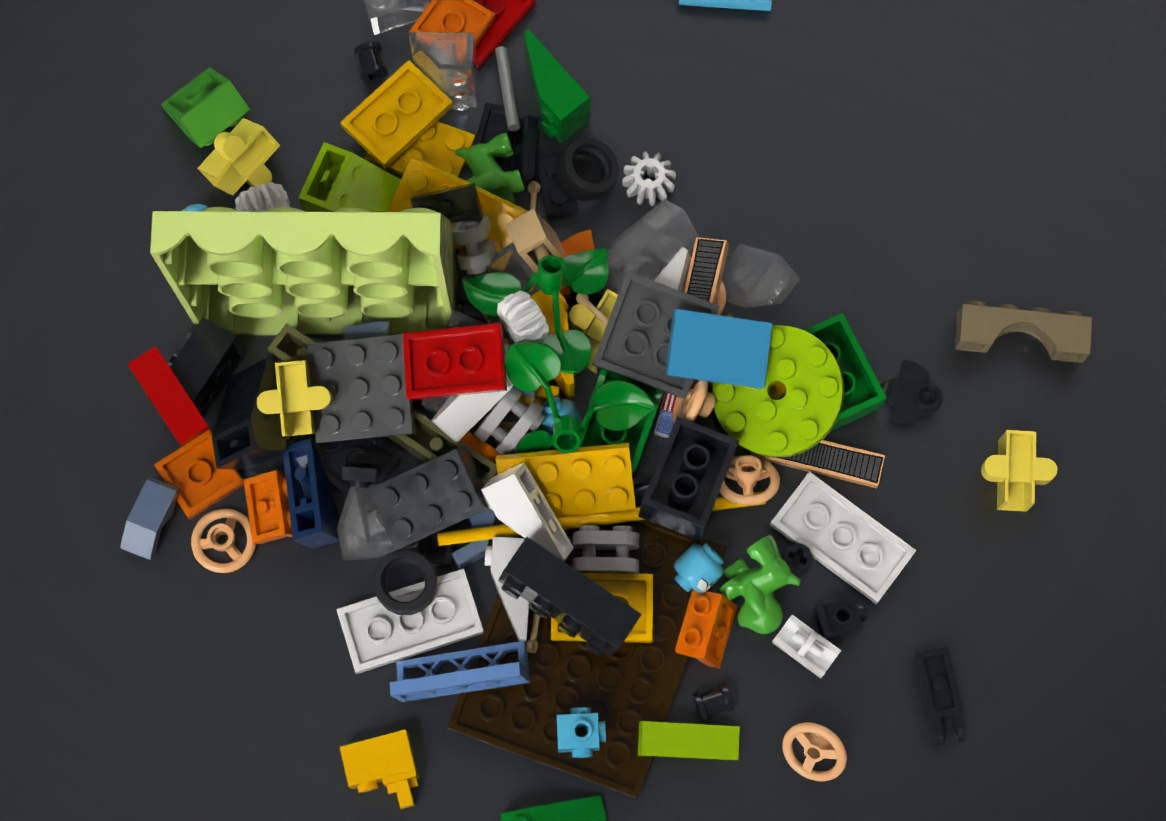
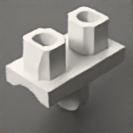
(806, 646)

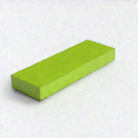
(688, 740)

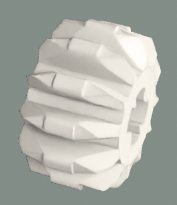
(650, 168)
(262, 198)
(522, 318)

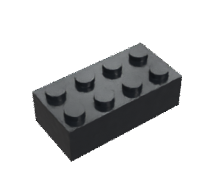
(568, 598)

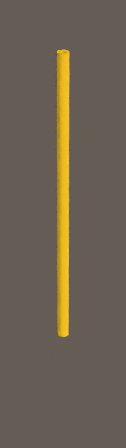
(566, 522)

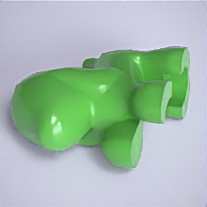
(486, 170)
(760, 610)

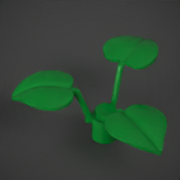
(582, 271)
(617, 407)

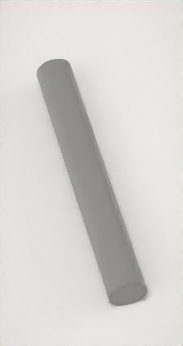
(507, 88)

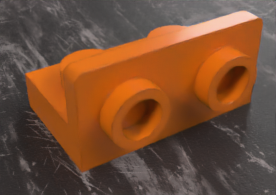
(268, 506)
(706, 627)

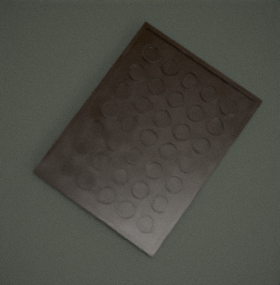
(566, 675)

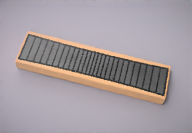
(706, 268)
(836, 462)

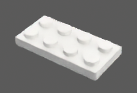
(843, 537)
(382, 637)

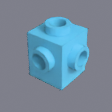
(580, 746)

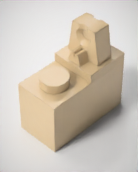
(534, 238)

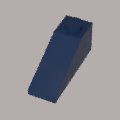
(309, 496)

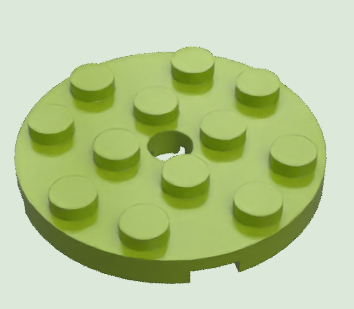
(802, 415)

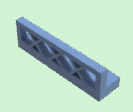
(462, 679)

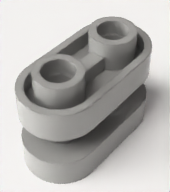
(476, 249)
(529, 418)
(620, 539)

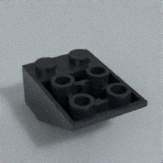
(242, 432)

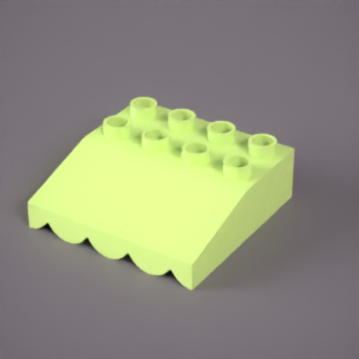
(309, 268)

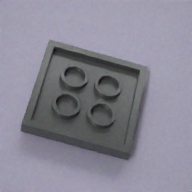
(640, 332)
(365, 388)

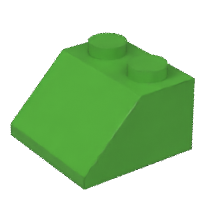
(206, 107)

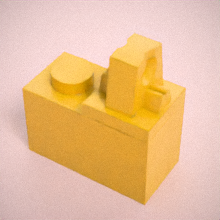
(382, 759)

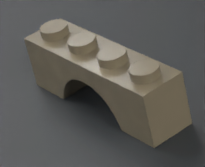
(1063, 335)

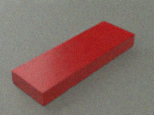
(168, 396)

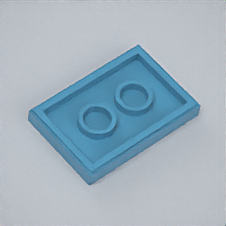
(718, 349)

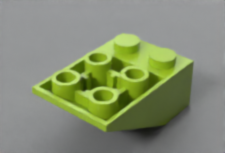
(346, 181)

